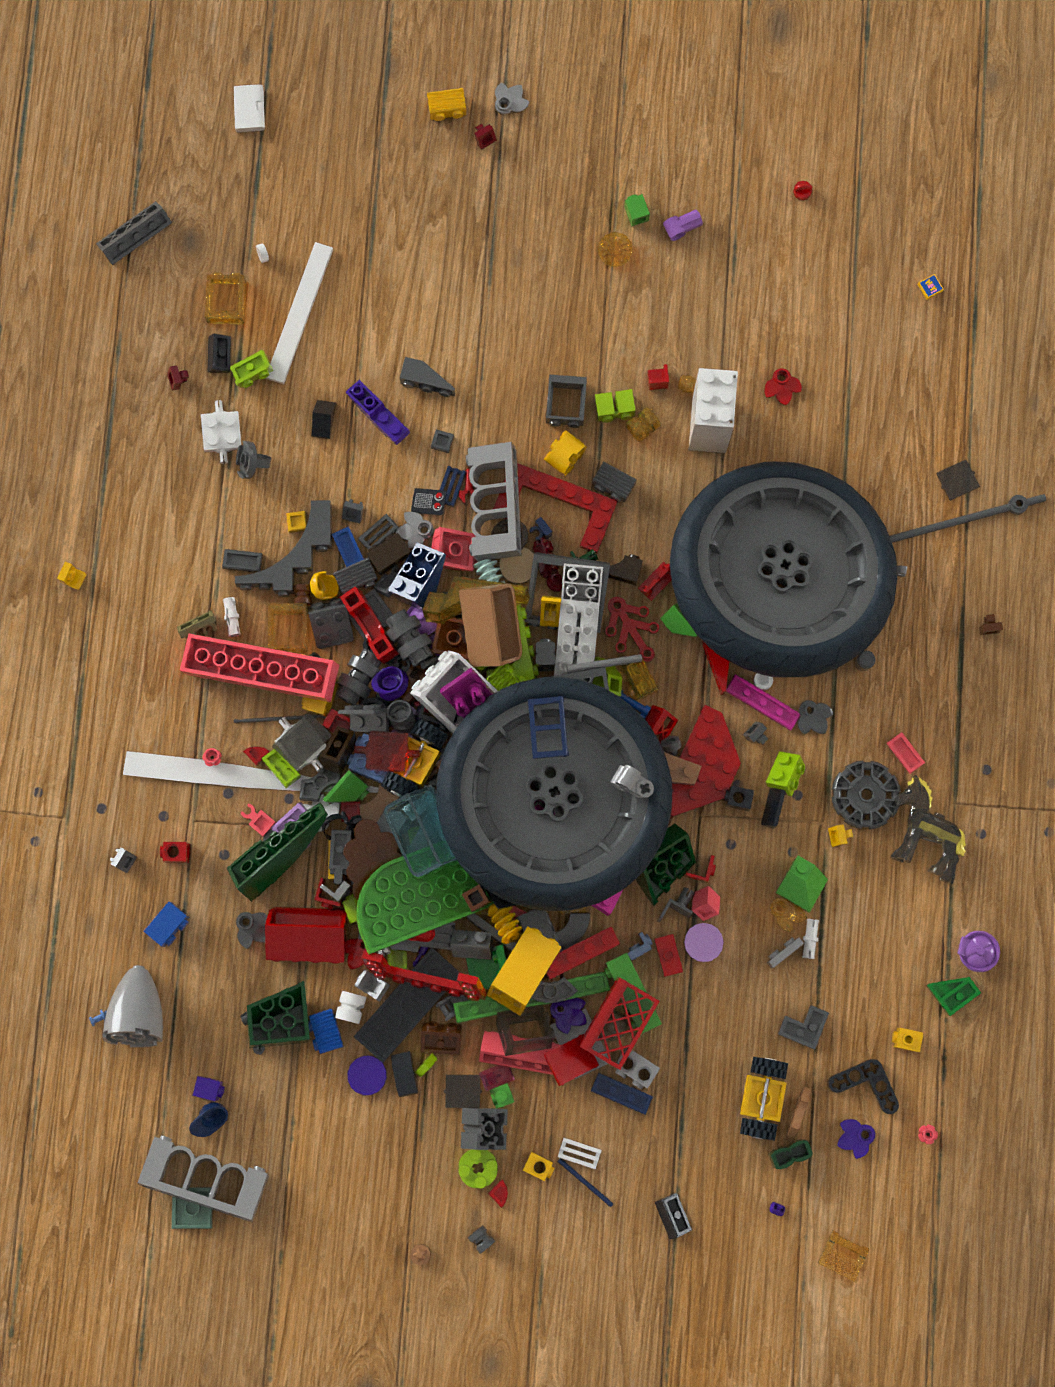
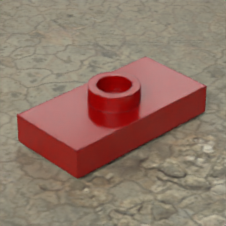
(668, 955)

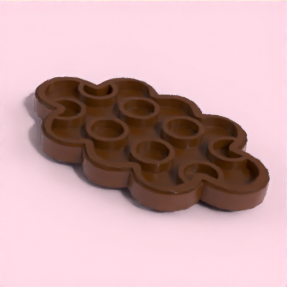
(368, 853)

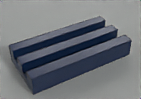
(455, 471)

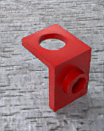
(709, 871)
(325, 902)

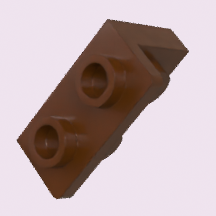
(441, 1038)

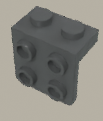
(330, 623)

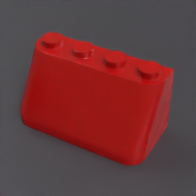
(306, 935)

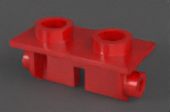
(656, 581)

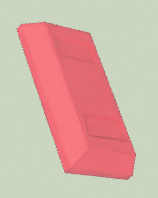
(905, 753)

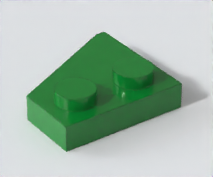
(954, 993)

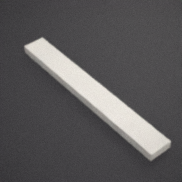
(299, 312)

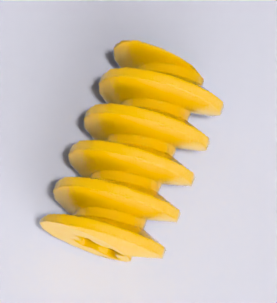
(505, 924)

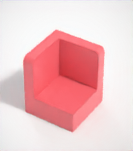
(706, 903)

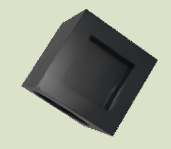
(747, 798)

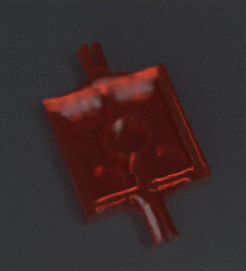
(387, 751)

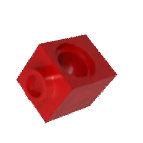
(182, 857)

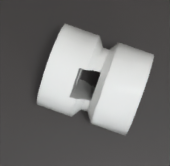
(350, 1007)

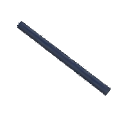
(585, 1182)

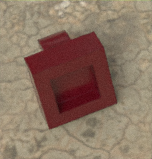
(484, 136)
(176, 378)

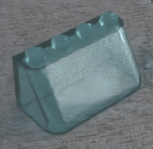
(419, 831)

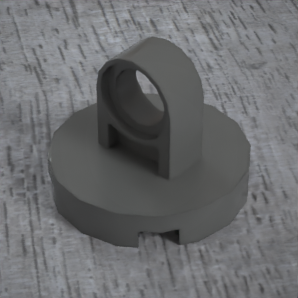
(250, 460)

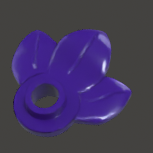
(570, 1016)
(853, 1139)

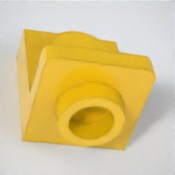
(71, 576)

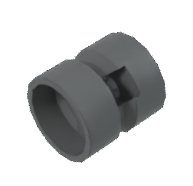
(401, 716)

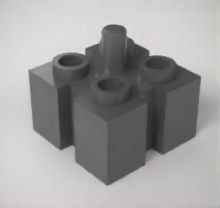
(484, 1128)

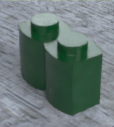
(795, 1152)

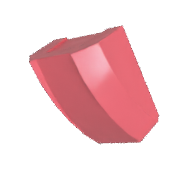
(456, 547)

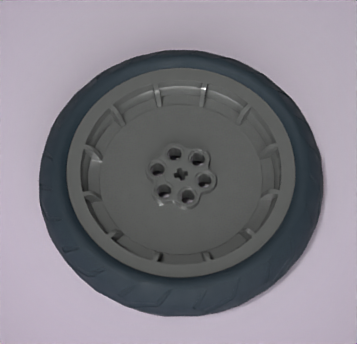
(743, 612)
(529, 852)

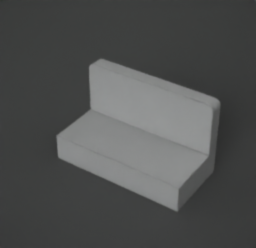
(340, 894)

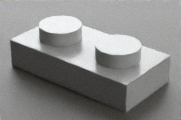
(790, 946)

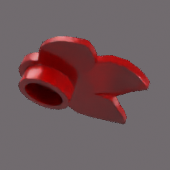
(782, 389)
(355, 951)

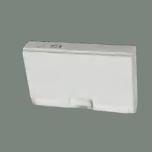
(249, 108)

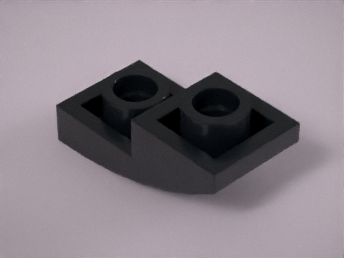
(404, 1074)

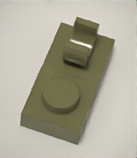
(197, 623)

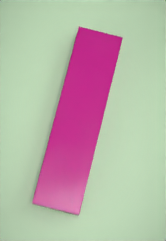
(763, 702)

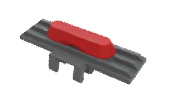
(435, 938)

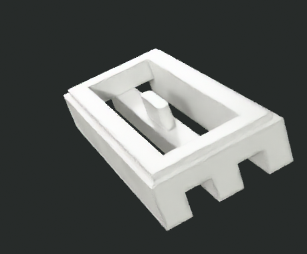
(563, 1148)

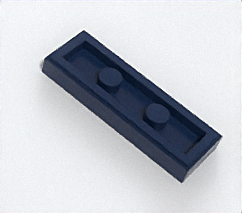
(621, 1093)

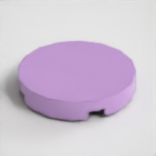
(703, 942)

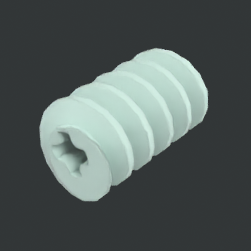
(487, 570)

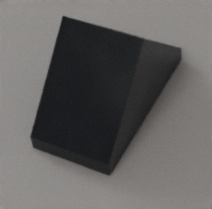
(323, 419)

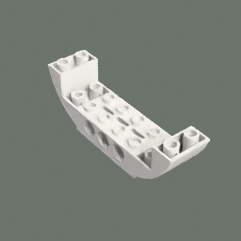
(578, 616)

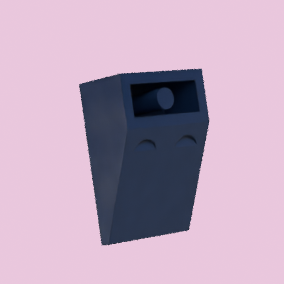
(418, 576)

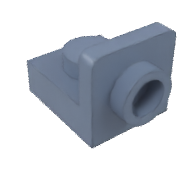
(637, 950)

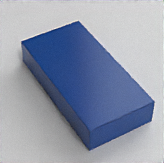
(347, 546)

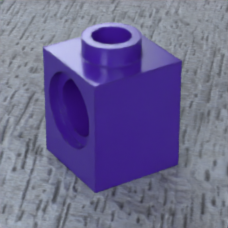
(208, 1088)

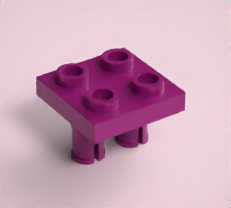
(466, 692)

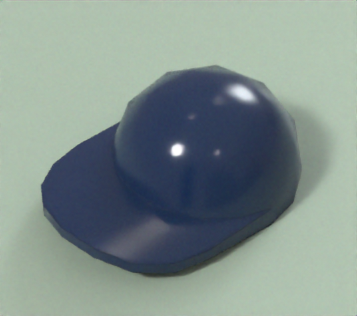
(209, 1120)

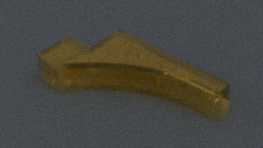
(443, 606)

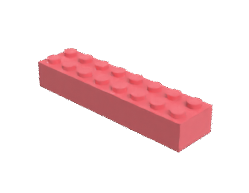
(259, 667)

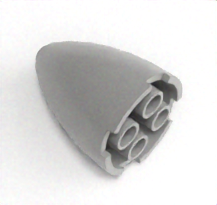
(134, 1011)

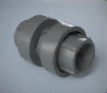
(405, 631)
(354, 684)

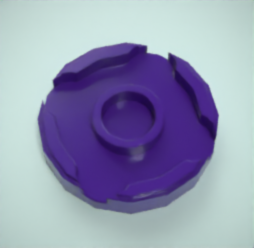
(367, 1075)

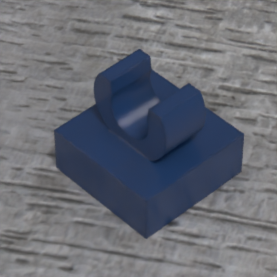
(542, 528)

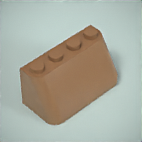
(491, 625)

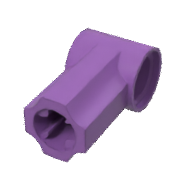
(678, 226)

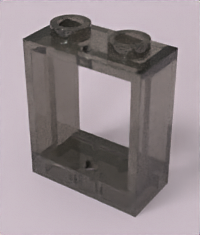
(529, 1014)

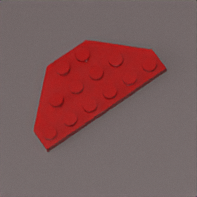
(715, 752)

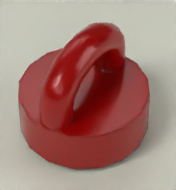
(802, 190)

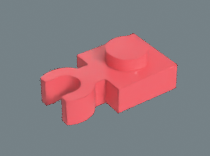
(260, 822)

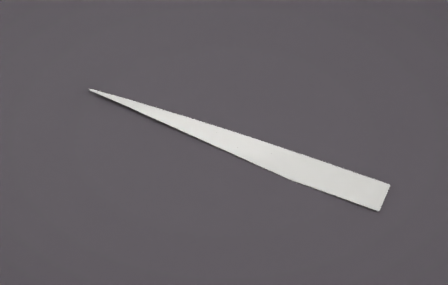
(198, 772)

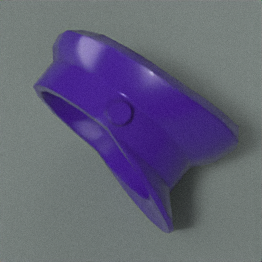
(390, 683)

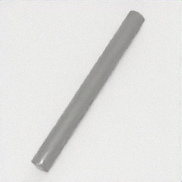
(604, 663)

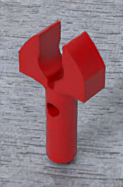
(468, 487)

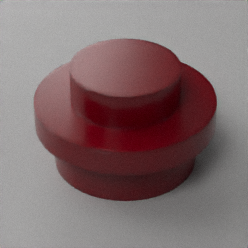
(554, 582)

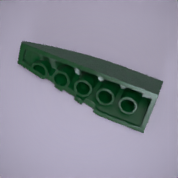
(272, 858)

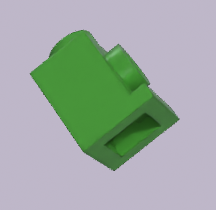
(501, 1095)

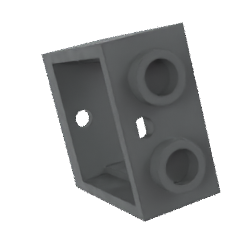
(566, 382)

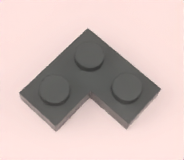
(806, 1032)

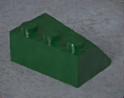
(669, 863)
(279, 1019)

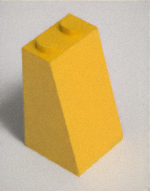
(524, 970)

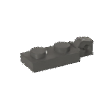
(337, 862)

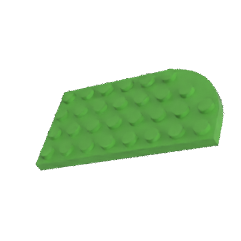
(402, 906)

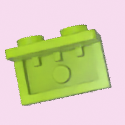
(251, 368)
(786, 772)

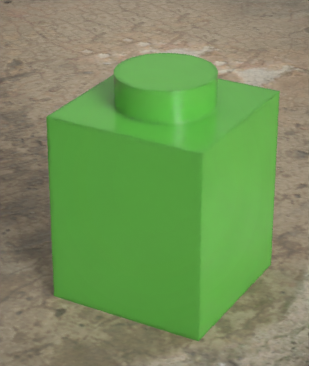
(636, 209)

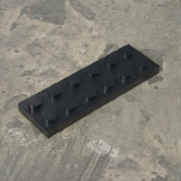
(404, 1009)

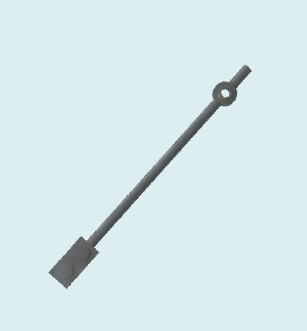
(1011, 506)

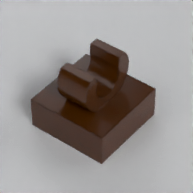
(990, 626)

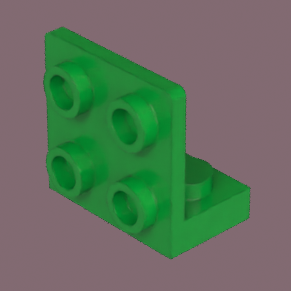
(487, 969)

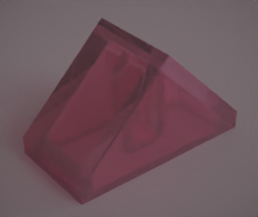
(496, 1077)

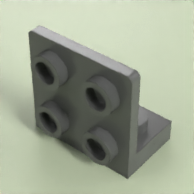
(367, 717)

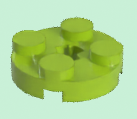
(480, 1179)

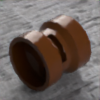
(302, 594)

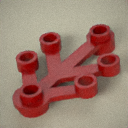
(630, 625)

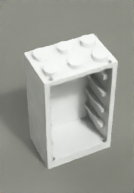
(712, 410)
(428, 689)

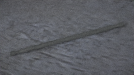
(274, 718)

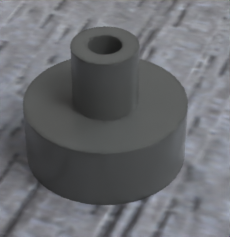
(671, 745)

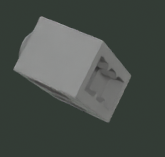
(638, 1063)

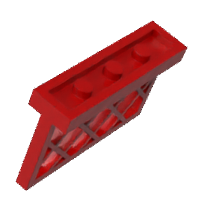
(603, 1014)

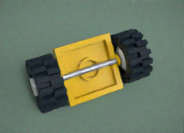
(417, 769)
(763, 1098)

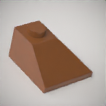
(450, 637)

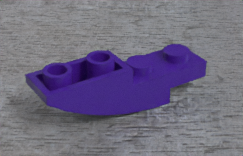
(377, 412)

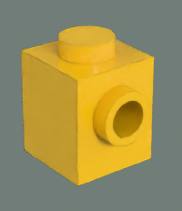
(907, 1039)

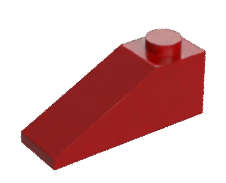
(719, 668)

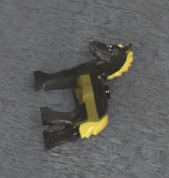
(931, 828)

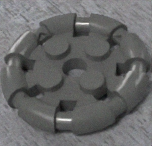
(855, 799)

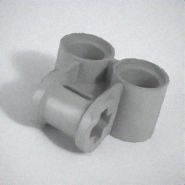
(629, 780)

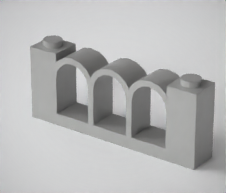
(480, 460)
(156, 1165)

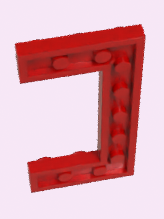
(600, 505)
(465, 984)

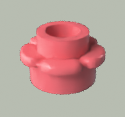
(212, 752)
(927, 1139)

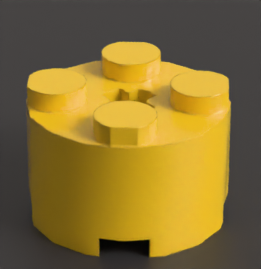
(565, 453)

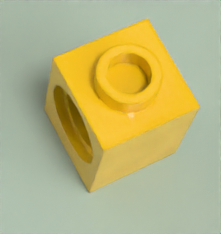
(529, 1166)

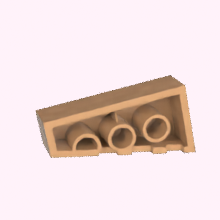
(682, 770)

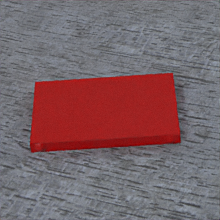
(570, 1061)

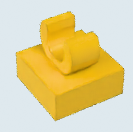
(839, 835)

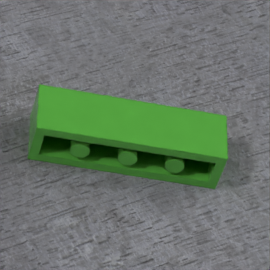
(623, 968)

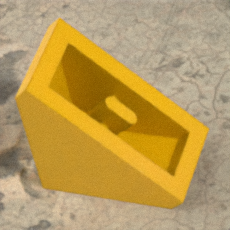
(550, 611)

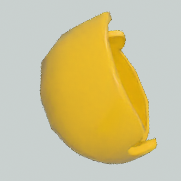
(324, 586)

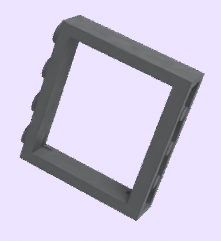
(534, 620)

